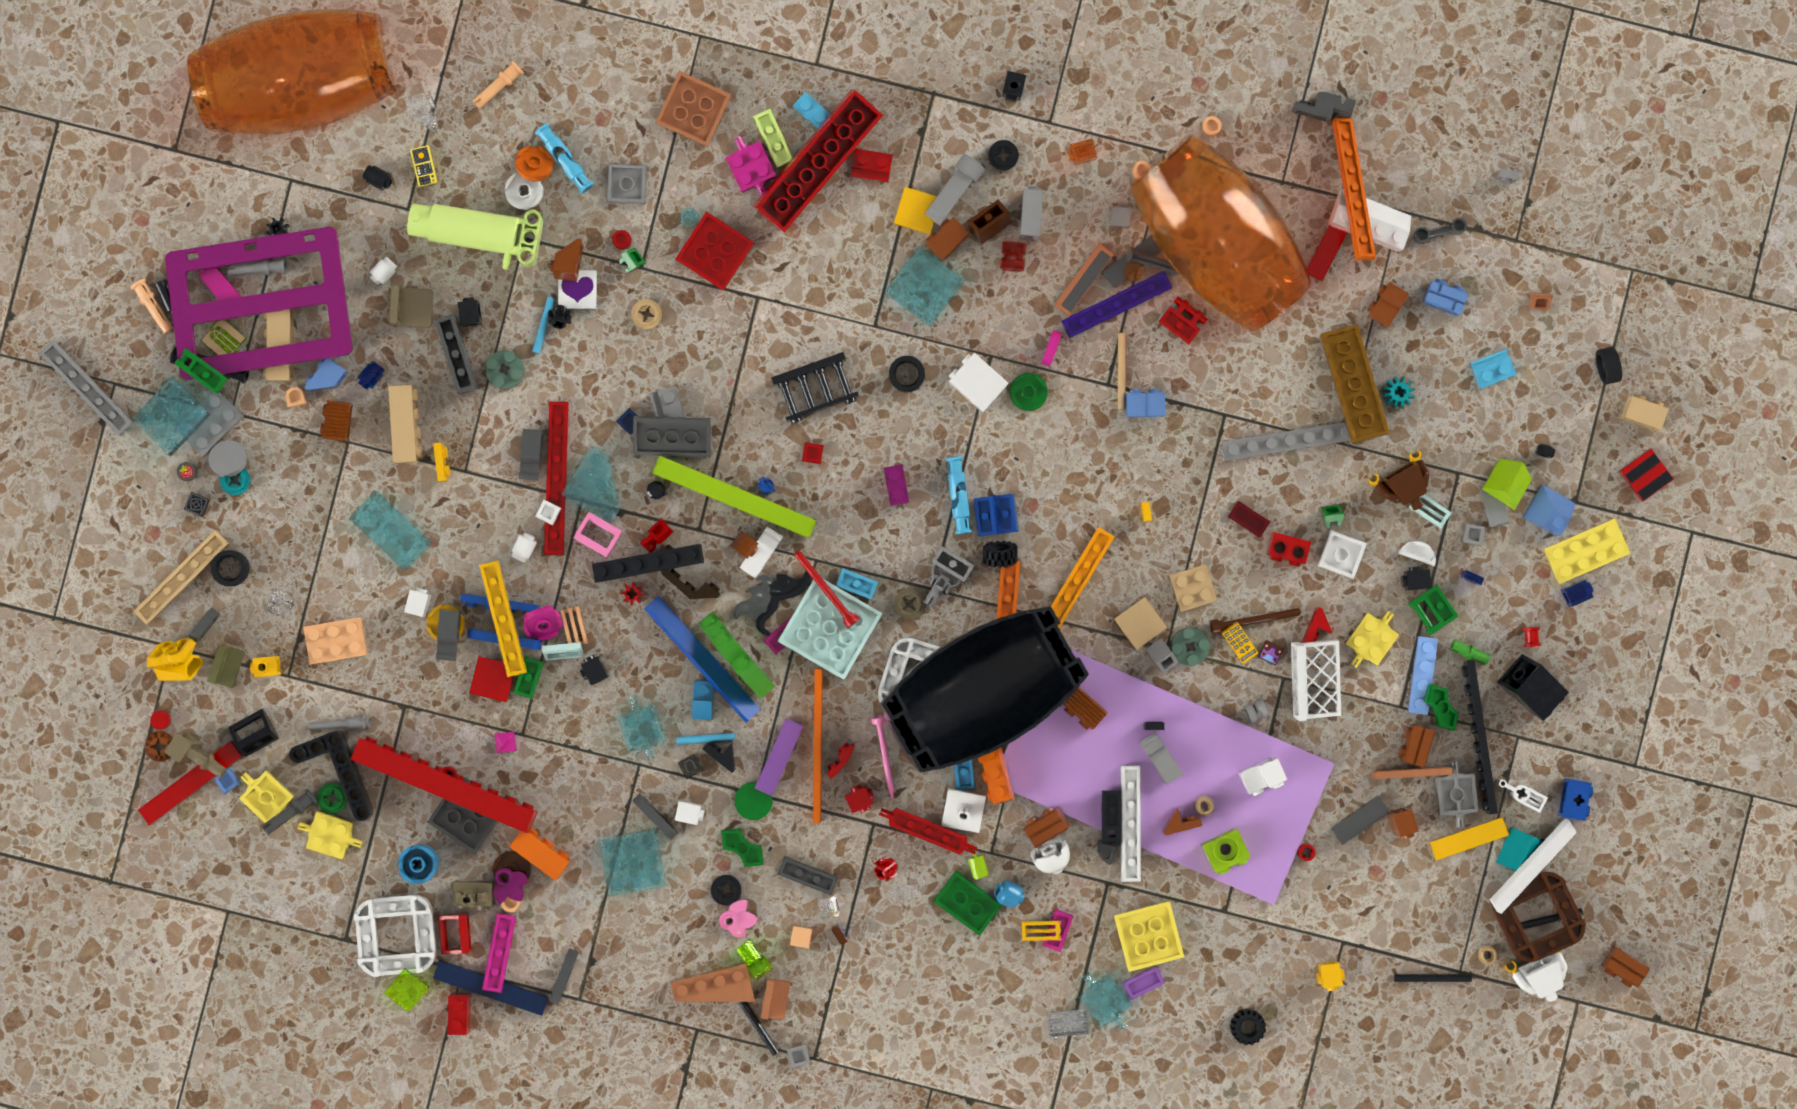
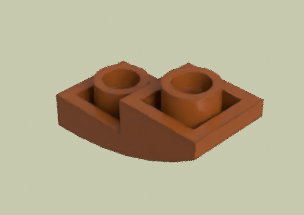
(744, 545)

